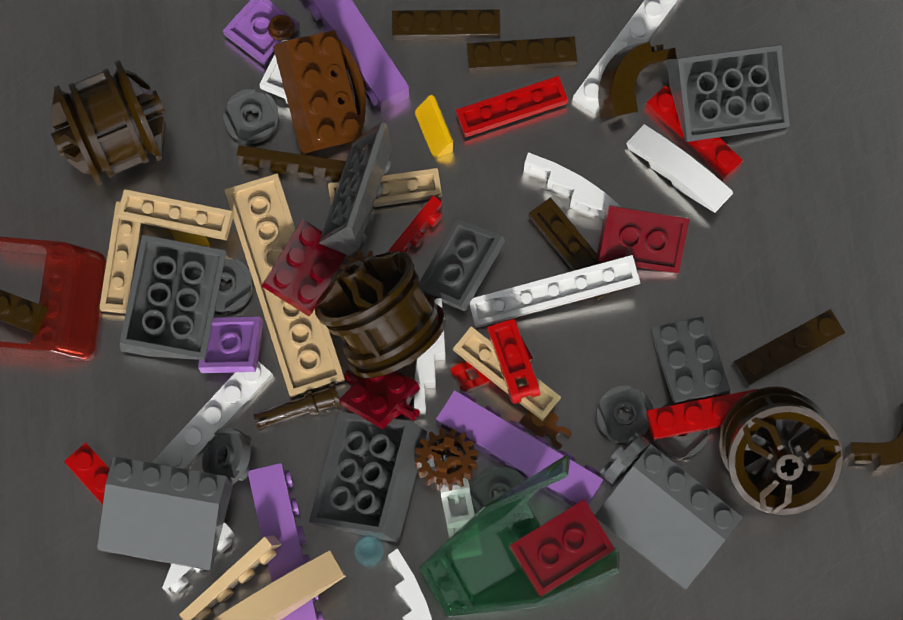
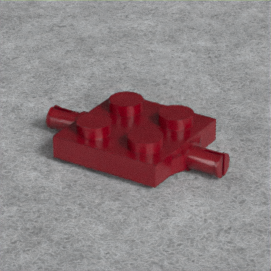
(380, 397)

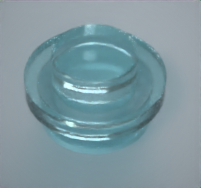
(369, 551)

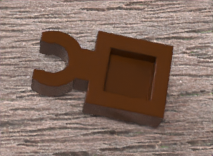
(545, 428)

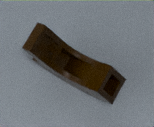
(619, 77)
(885, 455)

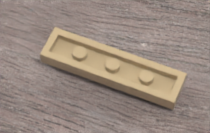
(404, 187)
(175, 214)
(120, 264)
(480, 354)
(240, 572)

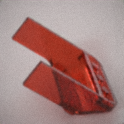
(73, 295)

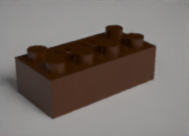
(321, 90)

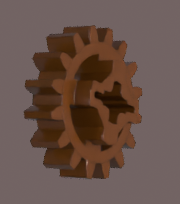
(437, 450)

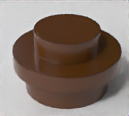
(281, 27)

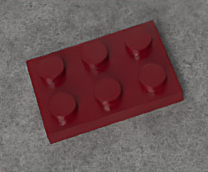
(651, 238)
(303, 269)
(561, 548)

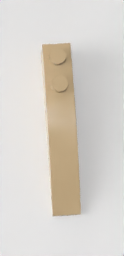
(289, 591)

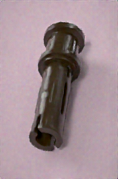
(311, 403)

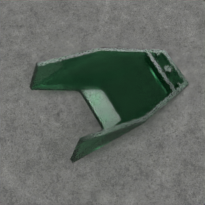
(478, 570)

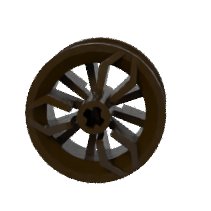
(108, 122)
(380, 314)
(816, 448)

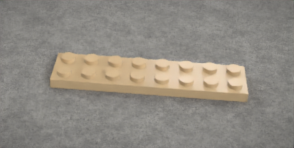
(299, 340)

